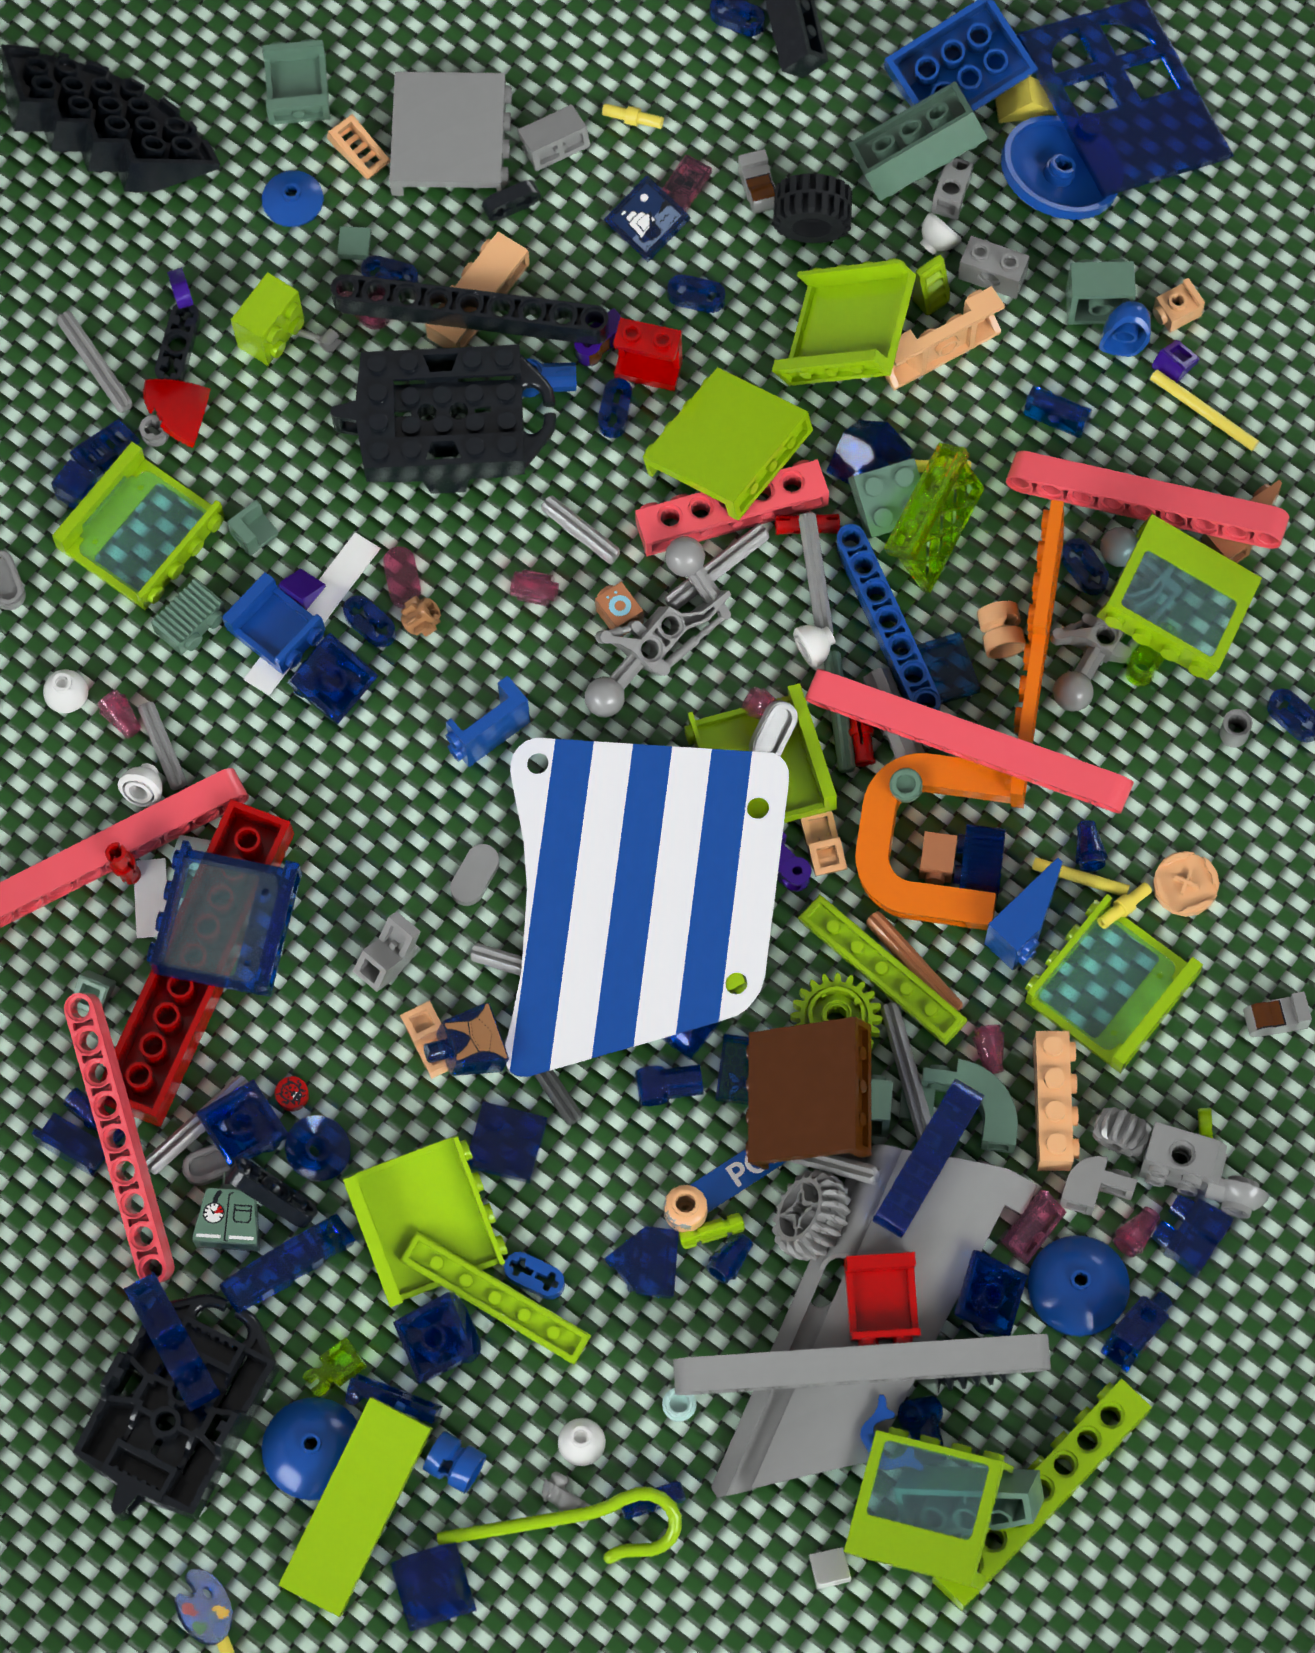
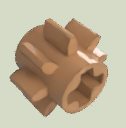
(420, 616)

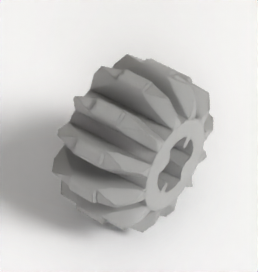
(1121, 1132)

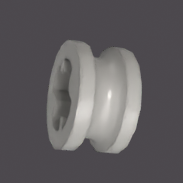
(150, 438)

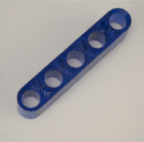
(928, 1158)

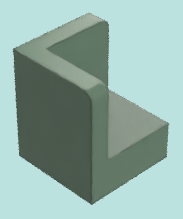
(251, 528)

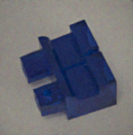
(1196, 1237)

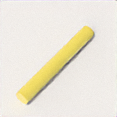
(1084, 878)

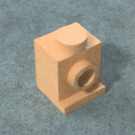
(1176, 316)

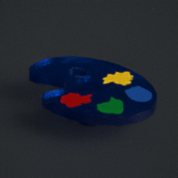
(204, 1617)

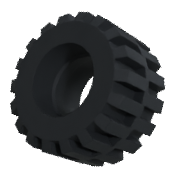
(812, 208)

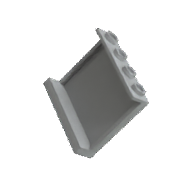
(449, 130)

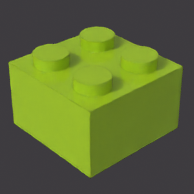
(268, 319)

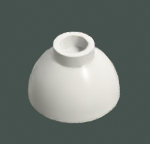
(938, 235)
(814, 643)
(65, 691)
(141, 785)
(581, 1442)

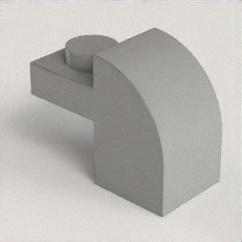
(389, 953)
(1088, 1179)

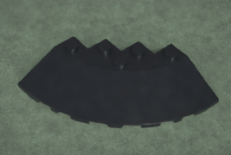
(103, 119)

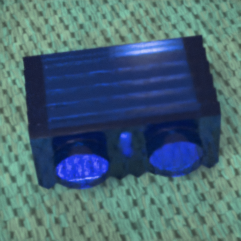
(981, 858)

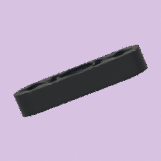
(174, 331)
(272, 1192)

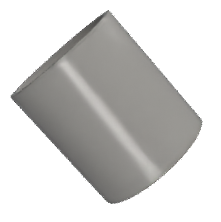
(1239, 717)

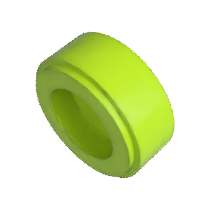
(1205, 1122)

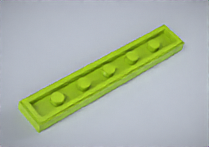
(882, 969)
(495, 1298)

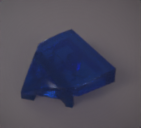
(648, 1261)

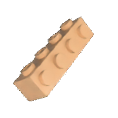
(1053, 1100)

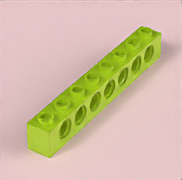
(1130, 1412)

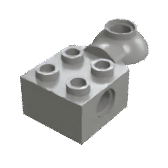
(1200, 1172)

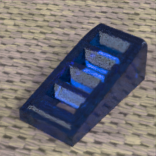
(89, 446)

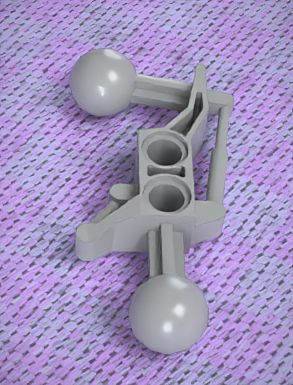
(686, 559)
(1074, 689)

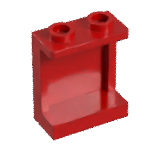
(648, 354)
(881, 1298)

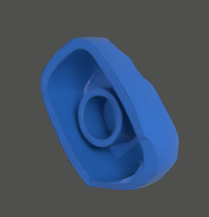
(1126, 330)

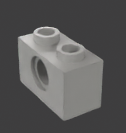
(993, 266)

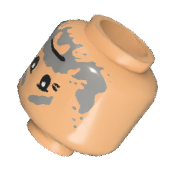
(686, 1198)

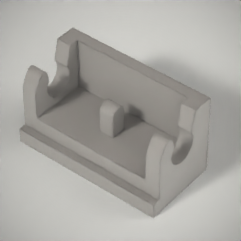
(554, 137)

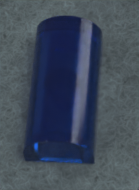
(1057, 411)

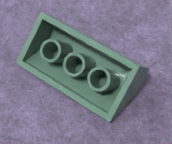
(917, 141)

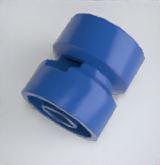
(454, 1462)

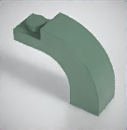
(996, 1108)

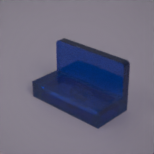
(70, 1144)

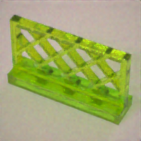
(922, 514)

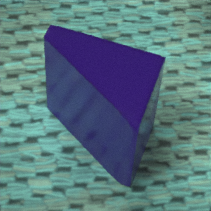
(1175, 360)
(302, 587)

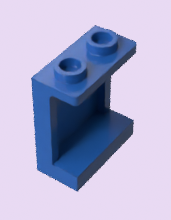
(273, 624)
(492, 728)

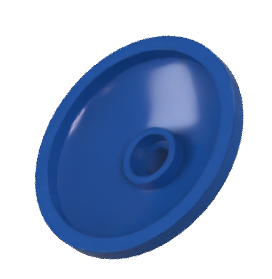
(1072, 1307)
(287, 1461)

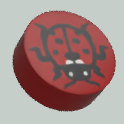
(292, 1093)

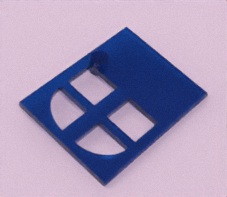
(1139, 137)

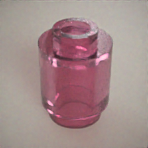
(534, 587)

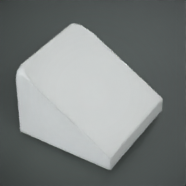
(830, 1568)

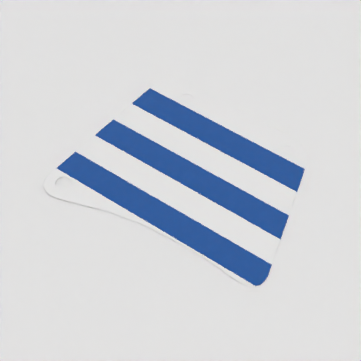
(639, 893)

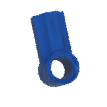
(559, 375)

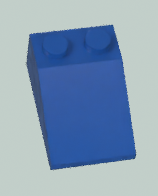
(1018, 926)

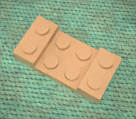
(941, 345)

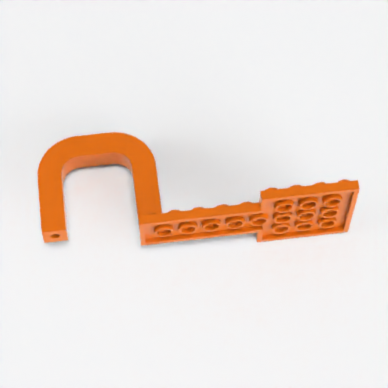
(959, 776)

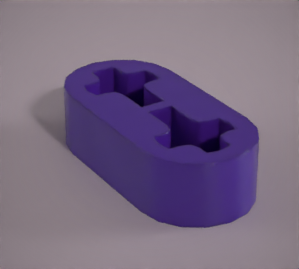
(180, 288)

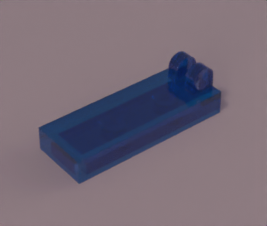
(415, 1406)

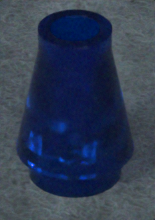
(1089, 847)
(728, 1260)

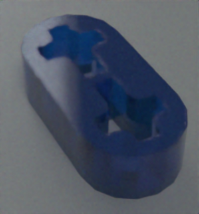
(736, 16)
(389, 269)
(696, 293)
(608, 406)
(1090, 562)
(373, 615)
(1291, 721)
(640, 1508)

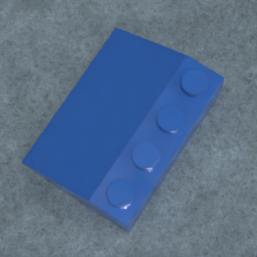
(969, 48)

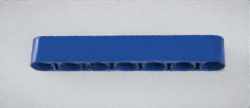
(885, 610)

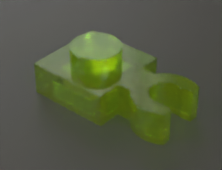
(339, 1365)

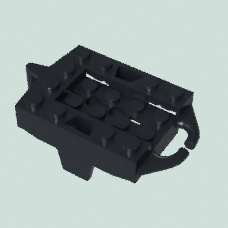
(484, 442)
(125, 1429)

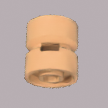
(1002, 631)

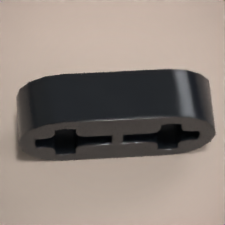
(511, 200)

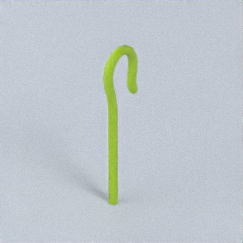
(580, 1515)

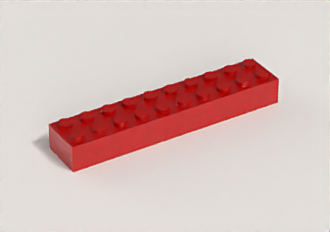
(175, 1011)

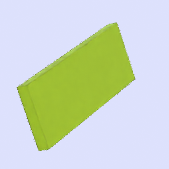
(355, 1506)

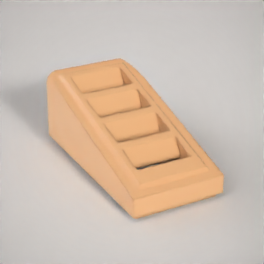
(352, 124)

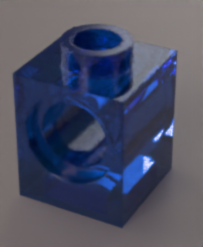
(73, 483)

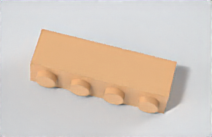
(495, 271)

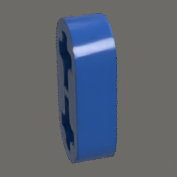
(537, 1268)

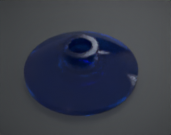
(327, 1138)

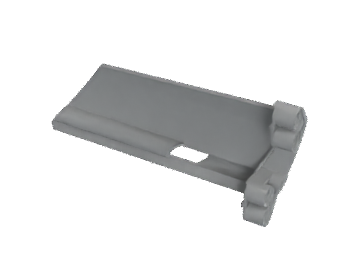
(819, 1427)

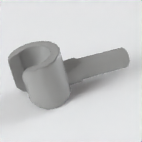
(327, 342)

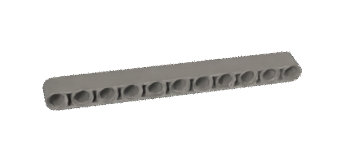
(861, 1364)

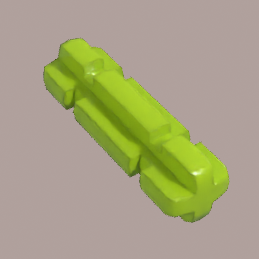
(712, 1231)

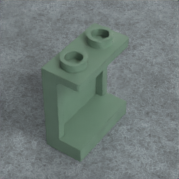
(296, 82)

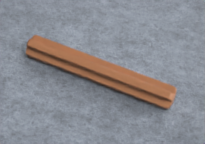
(909, 957)

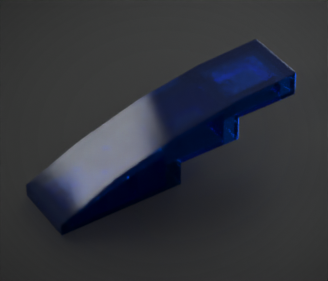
(286, 1263)
(172, 1341)

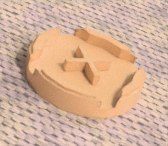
(1186, 883)

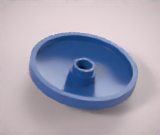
(1049, 172)

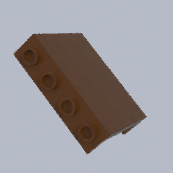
(809, 1091)

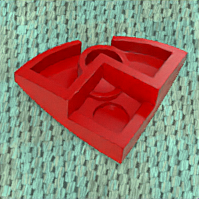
(178, 407)

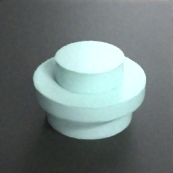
(678, 1407)

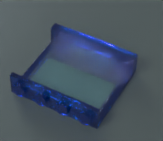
(224, 921)

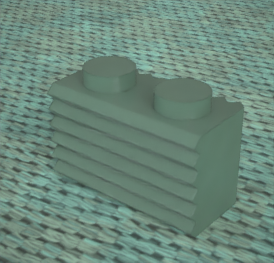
(189, 617)

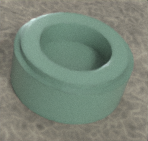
(906, 785)

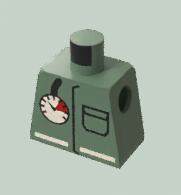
(227, 1220)

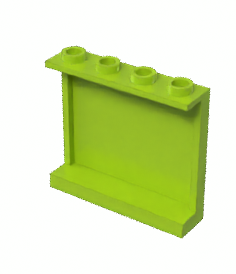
(848, 323)
(729, 441)
(809, 778)
(428, 1194)

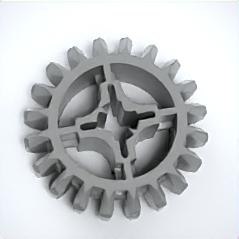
(811, 1215)

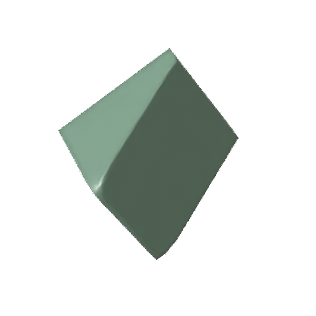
(95, 984)

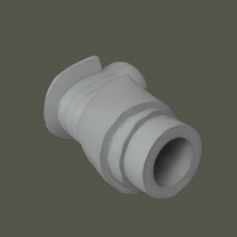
(554, 1492)

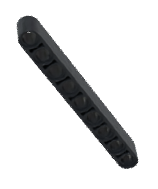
(458, 299)

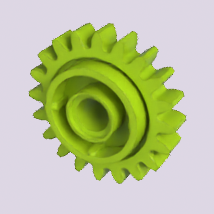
(837, 998)

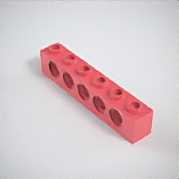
(658, 536)

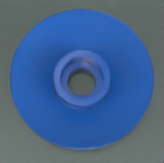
(296, 209)

